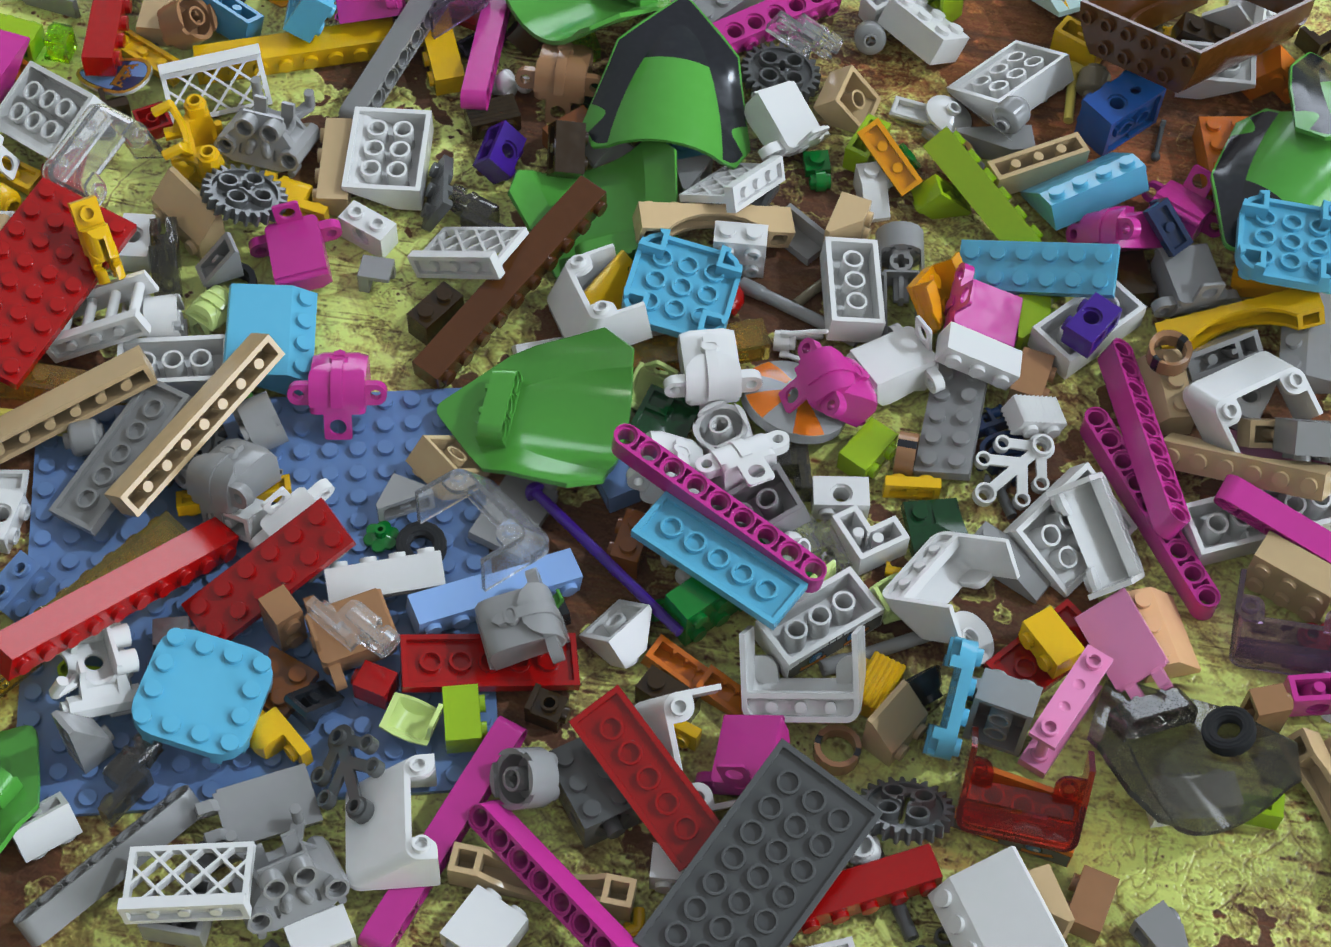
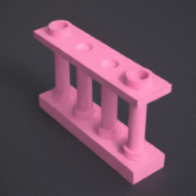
(1065, 711)

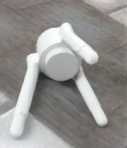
(786, 340)

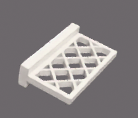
(210, 62)
(737, 186)
(471, 262)
(183, 907)

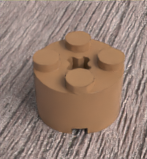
(186, 23)

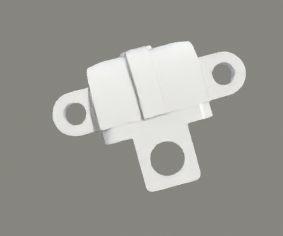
(783, 121)
(900, 362)
(710, 369)
(682, 447)
(743, 460)
(288, 508)

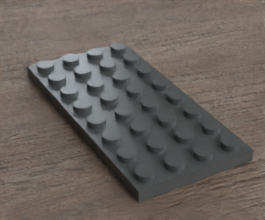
(765, 860)

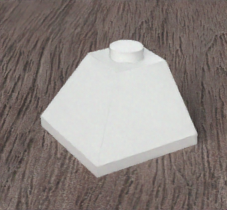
(620, 633)

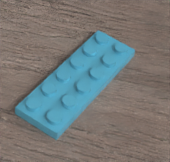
(1044, 267)
(719, 560)

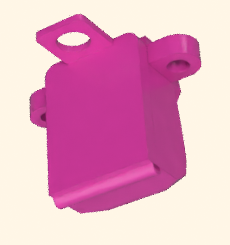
(364, 10)
(1189, 202)
(1115, 226)
(297, 247)
(983, 307)
(831, 384)
(337, 389)
(742, 750)

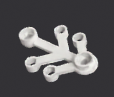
(1015, 467)

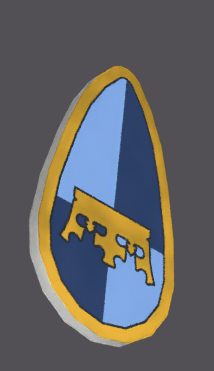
(129, 78)

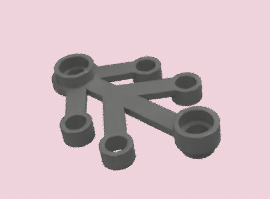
(340, 743)

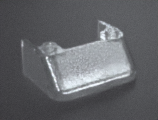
(92, 145)
(516, 532)

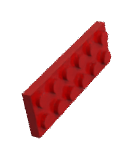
(286, 557)
(460, 659)
(646, 775)

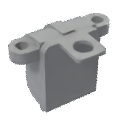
(1188, 282)
(229, 477)
(521, 624)

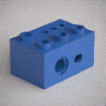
(1118, 111)

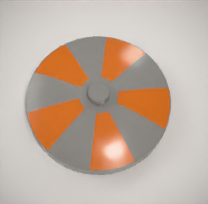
(765, 407)

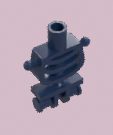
(991, 430)

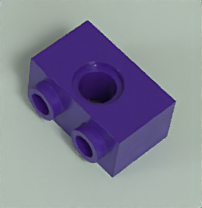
(499, 152)
(1090, 324)

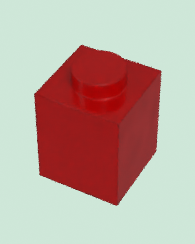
(374, 684)

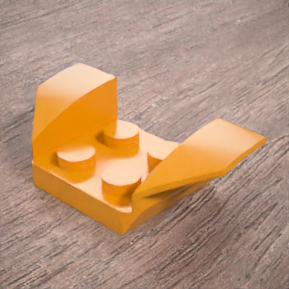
(932, 290)

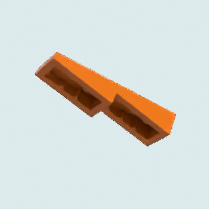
(692, 673)

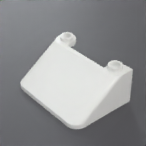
(383, 850)

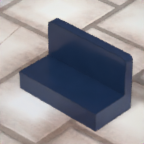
(1167, 226)

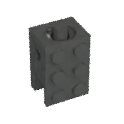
(590, 796)

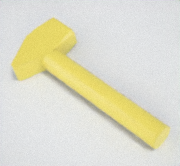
(1071, 94)

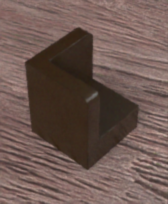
(522, 39)
(1311, 42)
(119, 103)

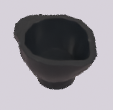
(927, 684)

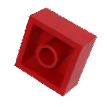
(153, 124)

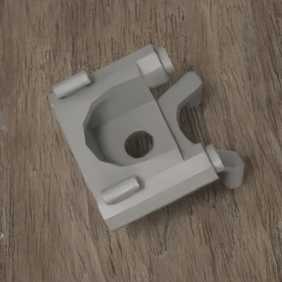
(270, 136)
(291, 879)

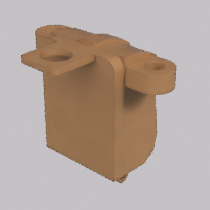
(560, 76)
(331, 653)

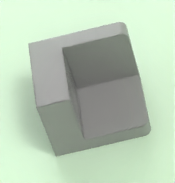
(375, 269)

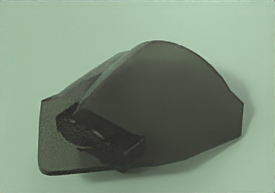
(1168, 770)

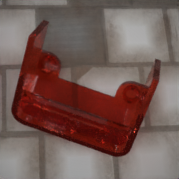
(1019, 813)

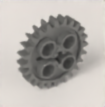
(778, 65)
(242, 194)
(927, 813)

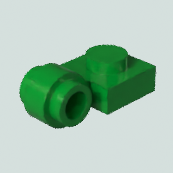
(818, 169)

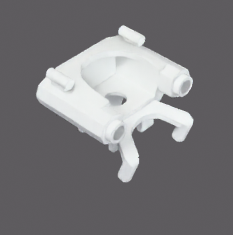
(100, 690)

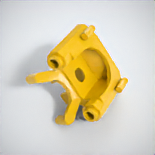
(197, 151)

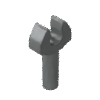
(1003, 498)

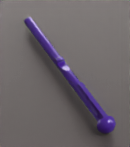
(534, 491)

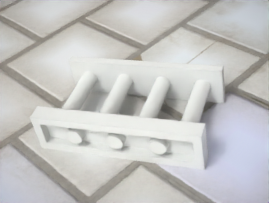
(114, 327)

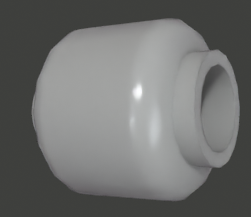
(869, 29)
(1012, 114)
(83, 436)

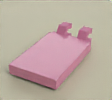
(1122, 634)

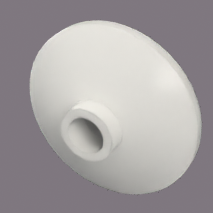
(948, 112)
(975, 629)

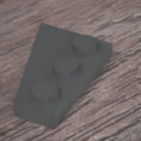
(438, 193)

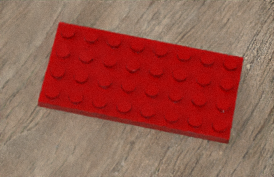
(43, 275)

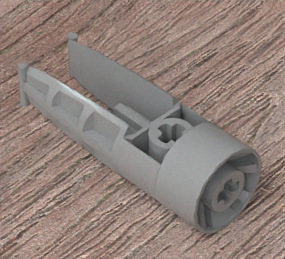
(899, 250)

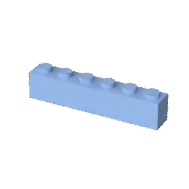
(454, 602)

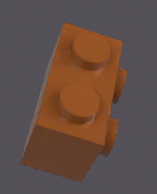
(625, 549)

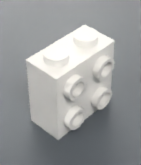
(747, 244)
(485, 922)

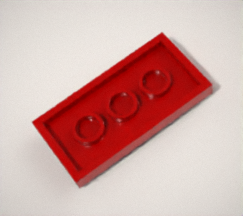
(1022, 664)

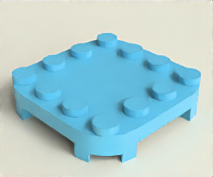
(1284, 243)
(682, 283)
(202, 694)
(943, 740)

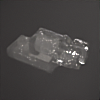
(804, 35)
(824, 542)
(354, 626)

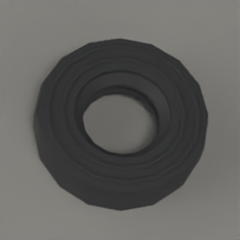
(425, 530)
(1233, 746)

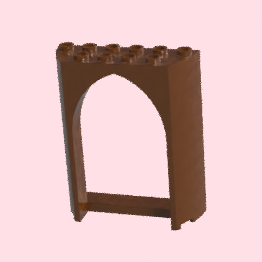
(1124, 36)

